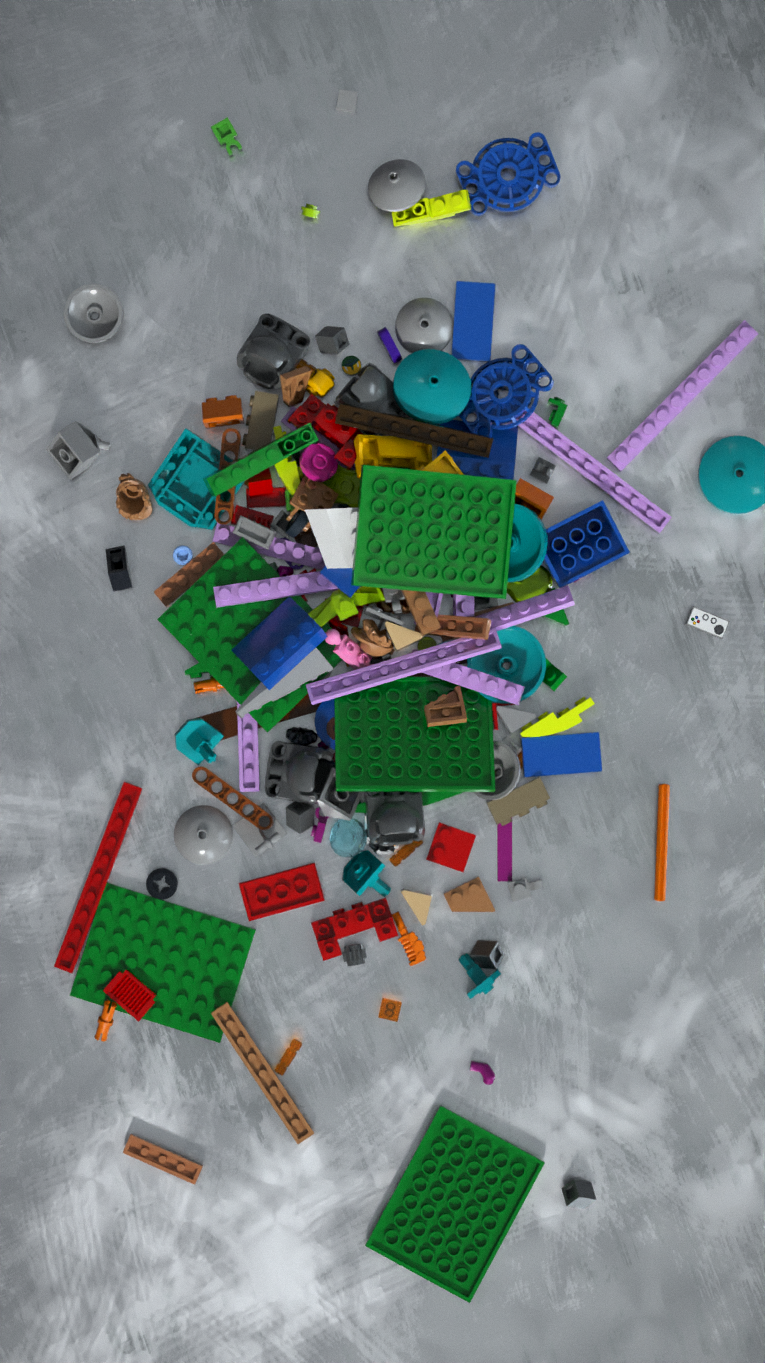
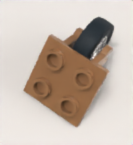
(308, 496)

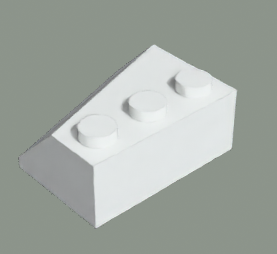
(334, 534)

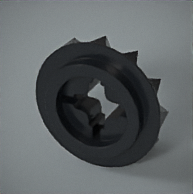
(301, 736)
(153, 887)

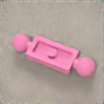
(348, 650)

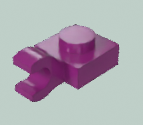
(318, 830)

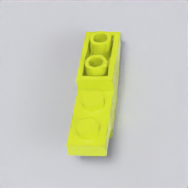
(433, 209)
(287, 471)
(550, 724)

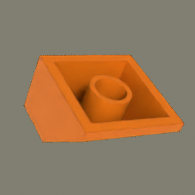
(222, 412)
(532, 497)

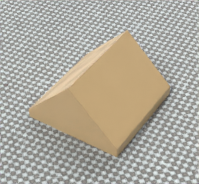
(401, 636)
(419, 903)

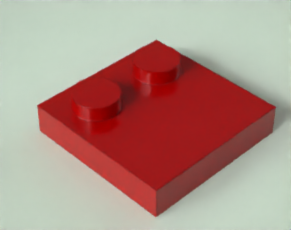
(451, 847)

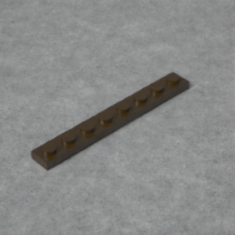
(413, 430)

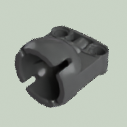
(272, 351)
(370, 392)
(297, 772)
(394, 818)

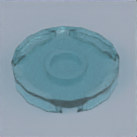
(348, 838)

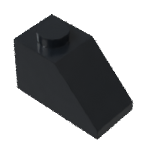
(118, 568)

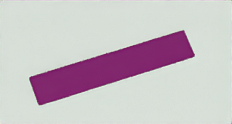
(504, 852)

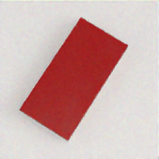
(281, 891)

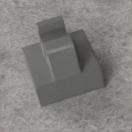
(542, 470)

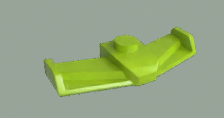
(344, 606)

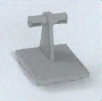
(376, 613)
(257, 839)

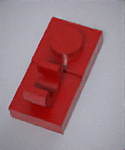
(256, 516)

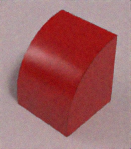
(260, 483)

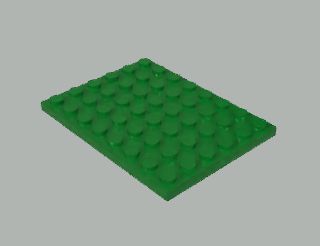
(433, 532)
(213, 632)
(389, 748)
(173, 950)
(455, 1203)

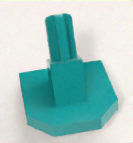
(197, 739)
(363, 872)
(482, 982)

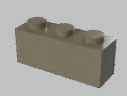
(261, 420)
(519, 801)

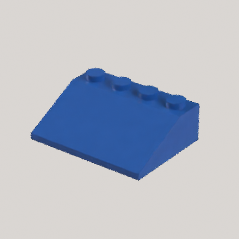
(501, 457)
(583, 544)
(279, 643)

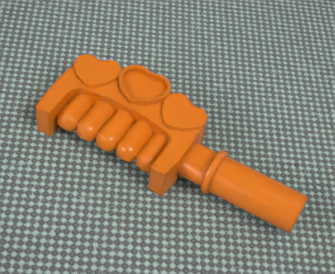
(410, 941)

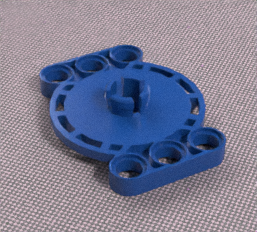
(516, 159)
(507, 377)

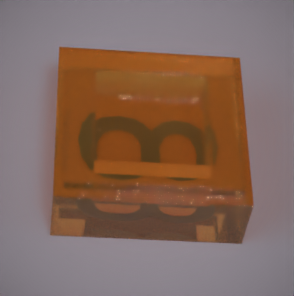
(390, 1009)

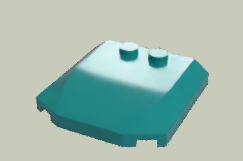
(180, 484)

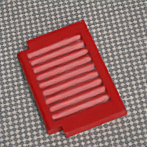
(130, 994)

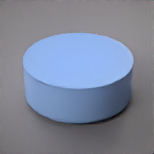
(182, 555)

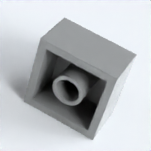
(75, 448)

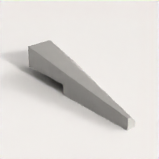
(308, 669)

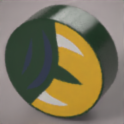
(351, 365)

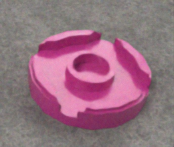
(318, 462)

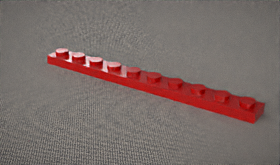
(98, 877)

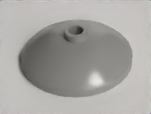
(397, 193)
(90, 300)
(413, 335)
(508, 763)
(217, 830)

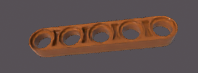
(235, 448)
(239, 805)

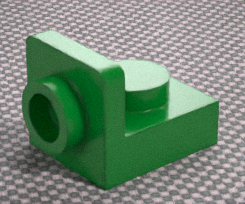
(556, 416)
(553, 676)

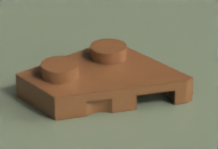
(295, 385)
(446, 709)
(469, 897)

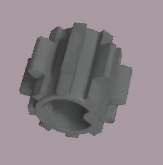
(354, 955)

